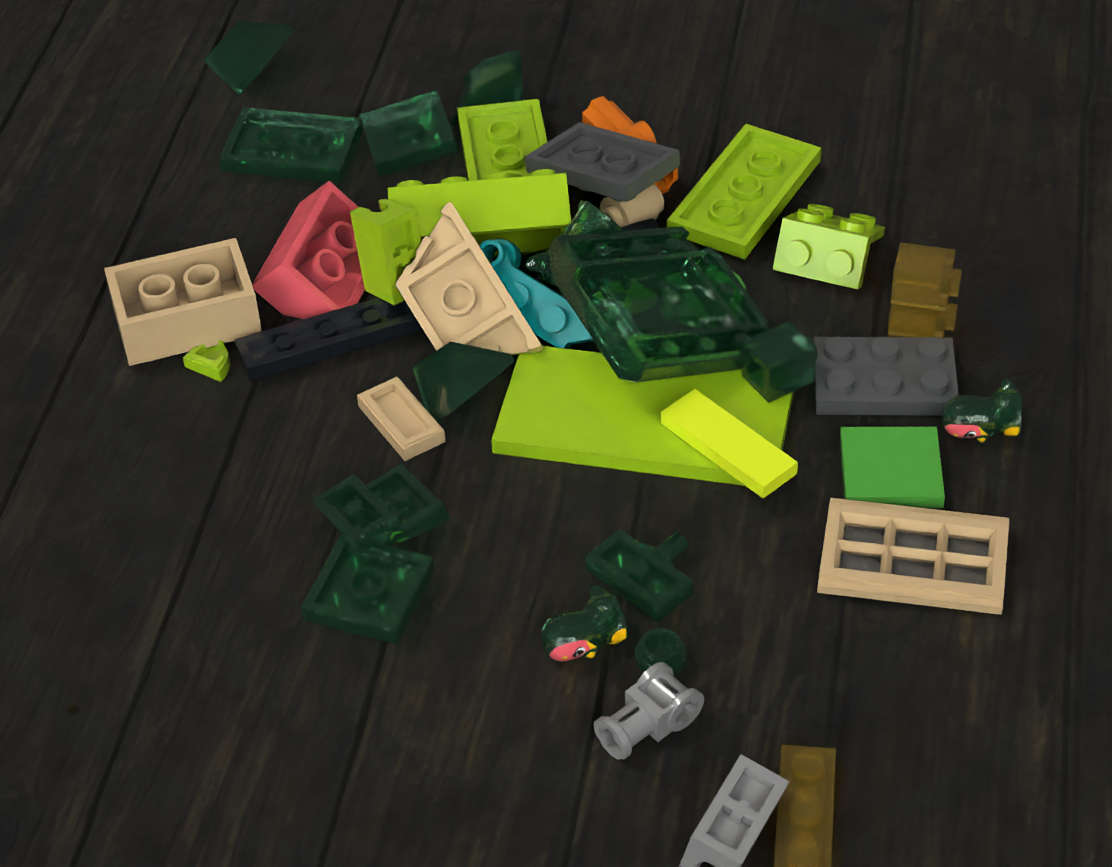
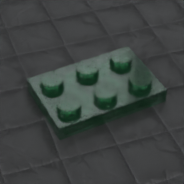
(291, 145)

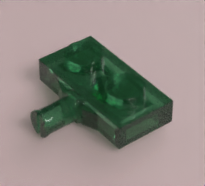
(642, 572)

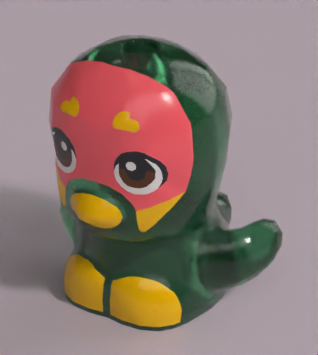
(982, 416)
(583, 631)

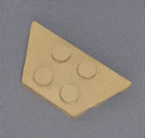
(460, 294)

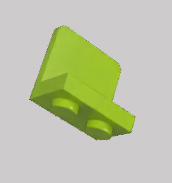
(826, 245)

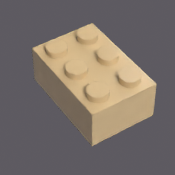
(183, 301)

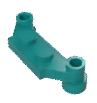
(542, 307)

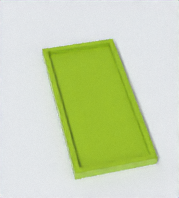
(579, 412)

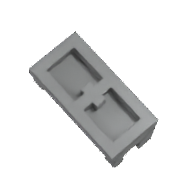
(735, 816)

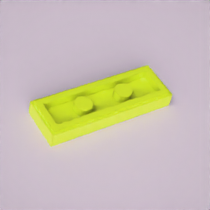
(729, 443)

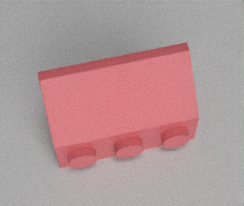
(314, 259)

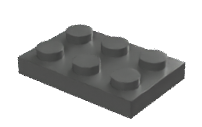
(604, 161)
(884, 375)

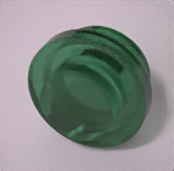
(661, 646)

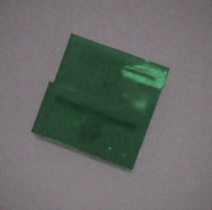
(382, 511)

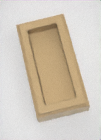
(401, 418)

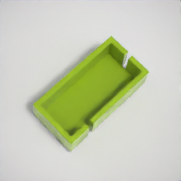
(500, 207)

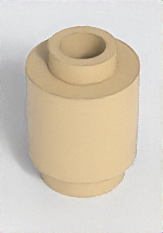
(643, 207)

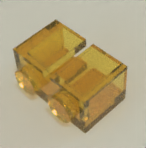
(922, 292)

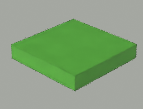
(892, 466)

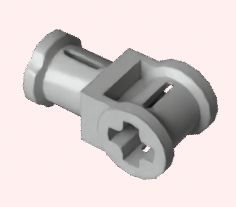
(651, 708)

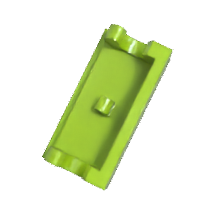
(385, 246)

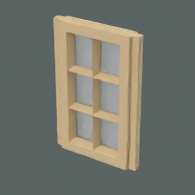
(914, 556)

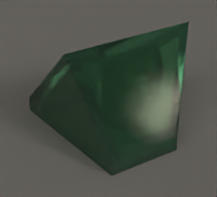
(246, 52)
(492, 82)
(455, 375)

